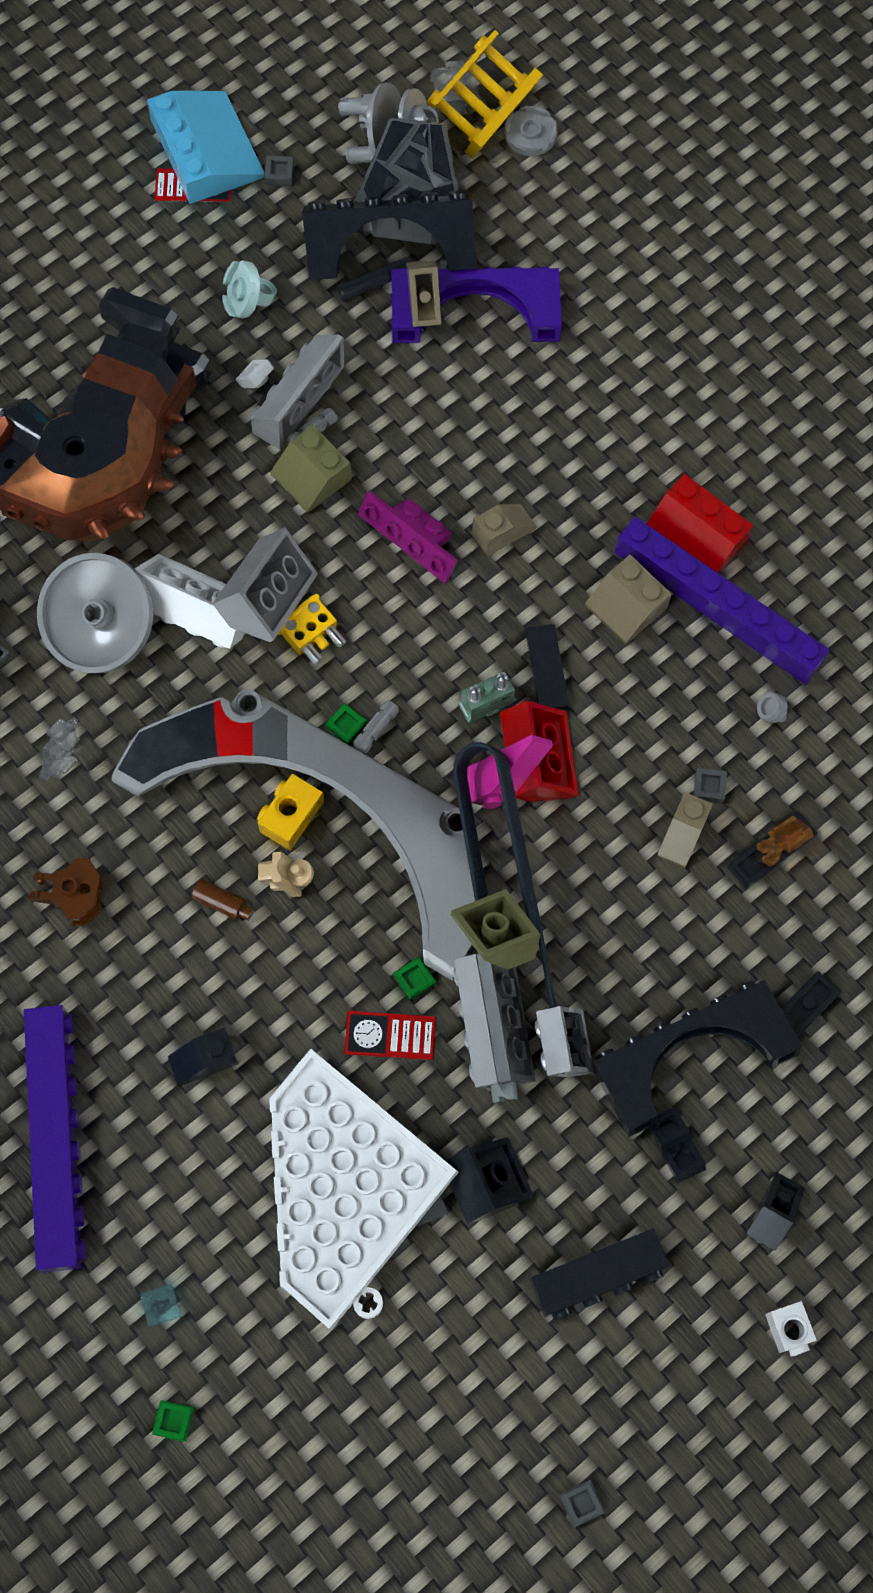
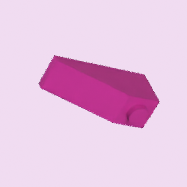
(522, 759)

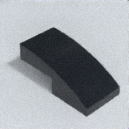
(676, 1145)

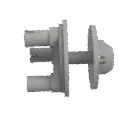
(376, 111)

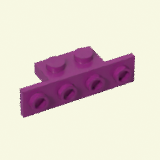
(412, 532)

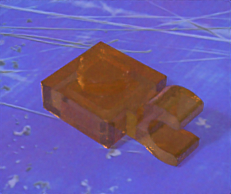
(787, 837)

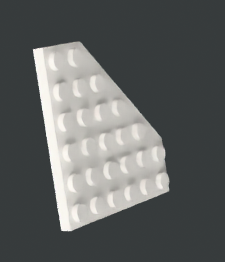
(343, 1186)

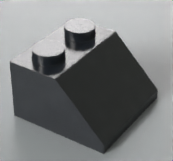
(488, 1179)

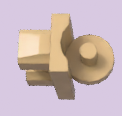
(285, 874)

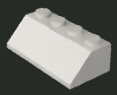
(186, 599)

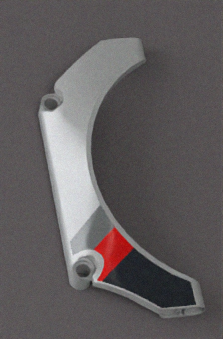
(270, 735)

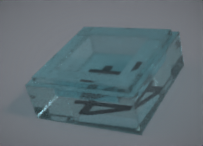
(160, 1305)

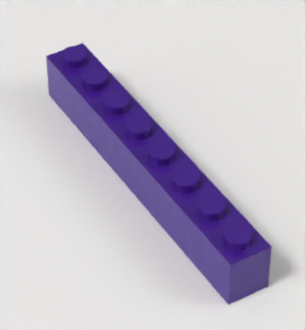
(722, 601)
(52, 1139)

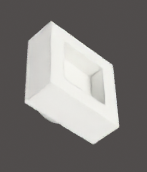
(255, 374)

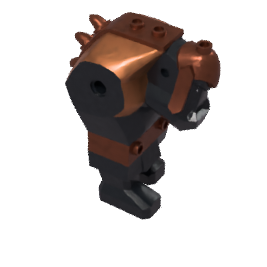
(107, 445)

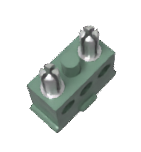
(487, 697)

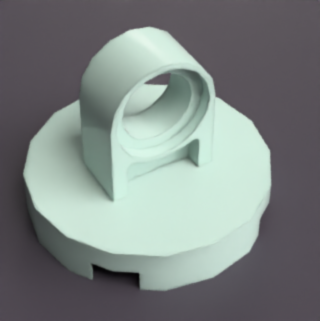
(245, 289)

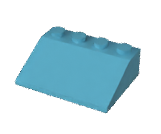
(204, 142)

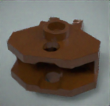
(70, 891)

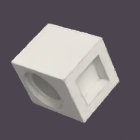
(797, 1314)

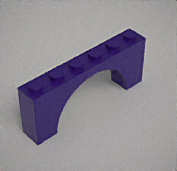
(528, 290)

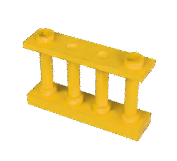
(508, 100)

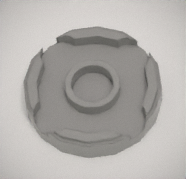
(530, 131)

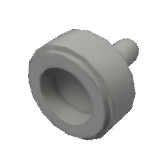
(772, 708)

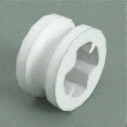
(358, 1307)

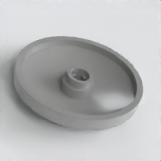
(95, 613)

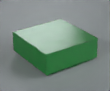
(346, 724)
(414, 978)
(173, 1421)

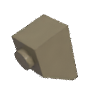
(424, 293)
(501, 526)
(684, 830)

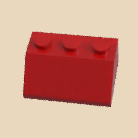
(700, 523)
(555, 774)

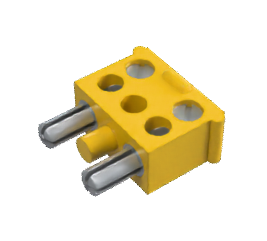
(308, 617)

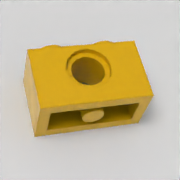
(288, 829)

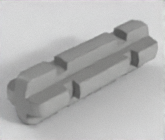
(325, 418)
(376, 726)

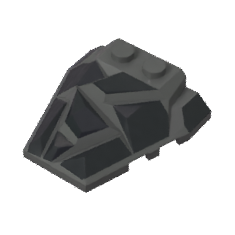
(412, 161)

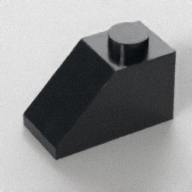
(202, 1057)
(776, 1211)

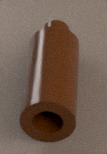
(221, 900)

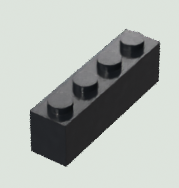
(599, 1273)

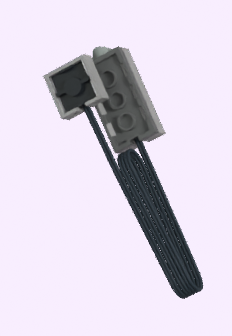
(490, 993)

